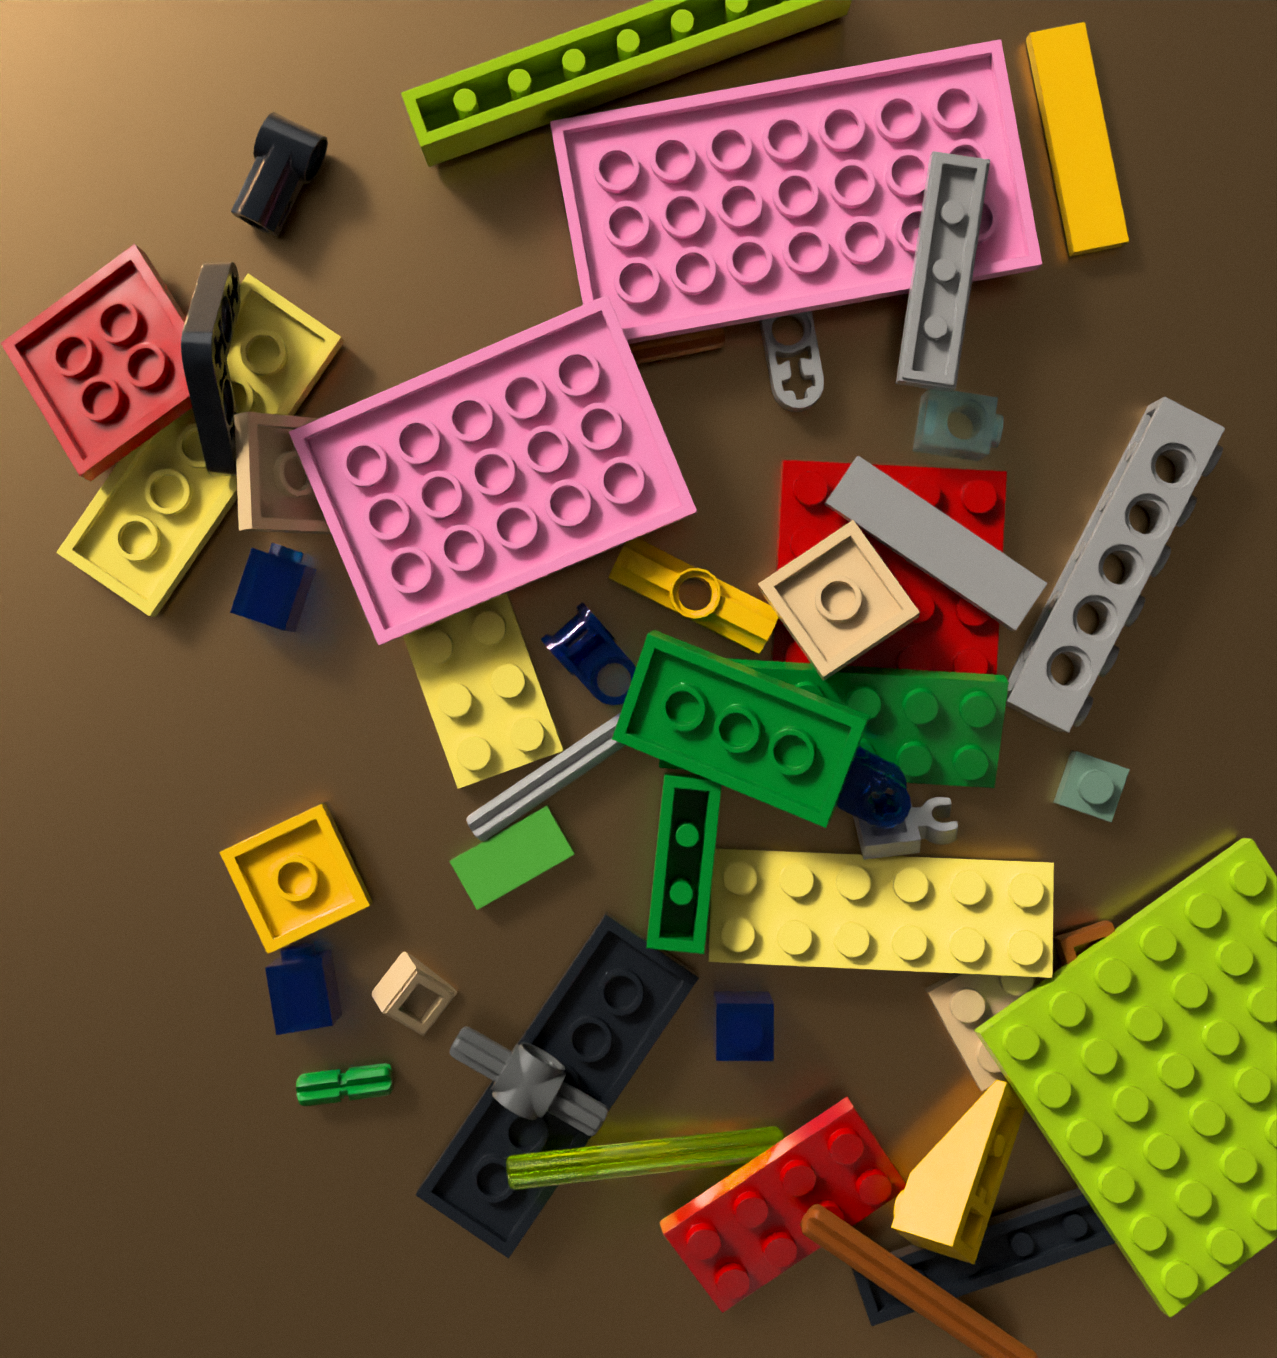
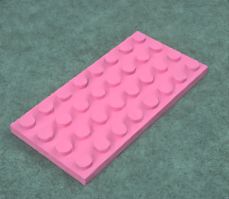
(786, 190)

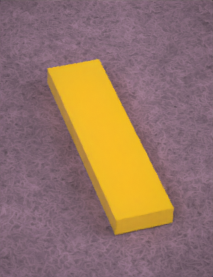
(1077, 139)

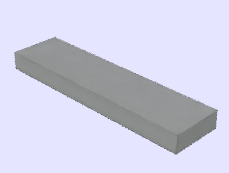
(942, 271)
(935, 543)

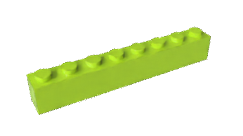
(596, 67)

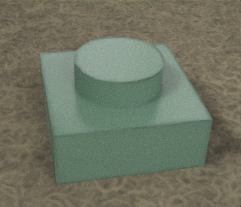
(1091, 785)

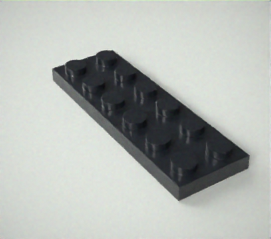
(601, 1029)

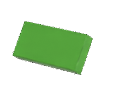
(512, 857)

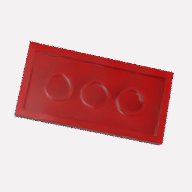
(751, 1220)

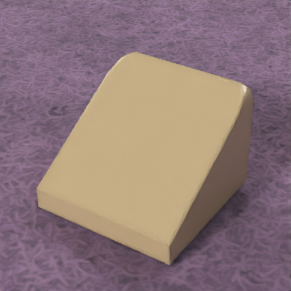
(412, 994)

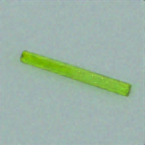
(639, 1157)

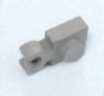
(907, 836)

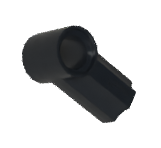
(284, 160)

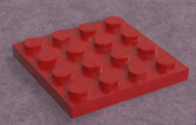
(949, 630)

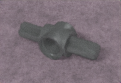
(528, 1081)

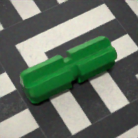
(333, 1085)

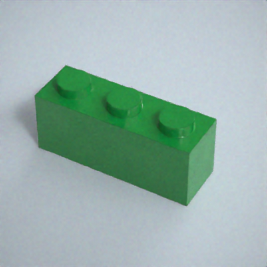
(683, 863)

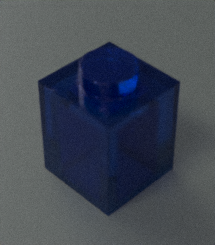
(274, 587)
(303, 989)
(743, 1026)

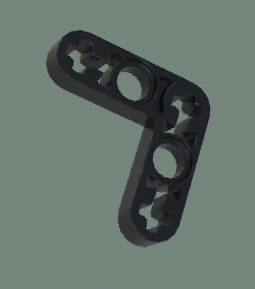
(204, 359)

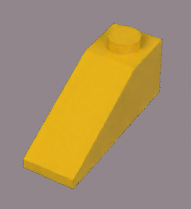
(959, 1179)

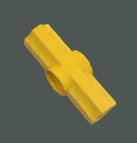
(729, 611)

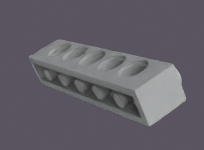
(1193, 448)

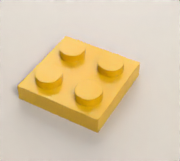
(296, 878)

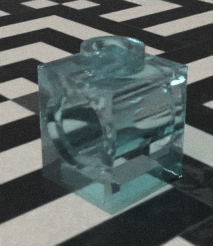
(932, 429)

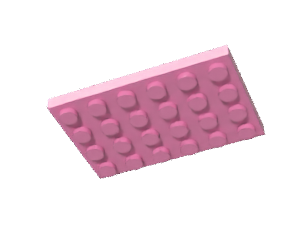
(493, 471)

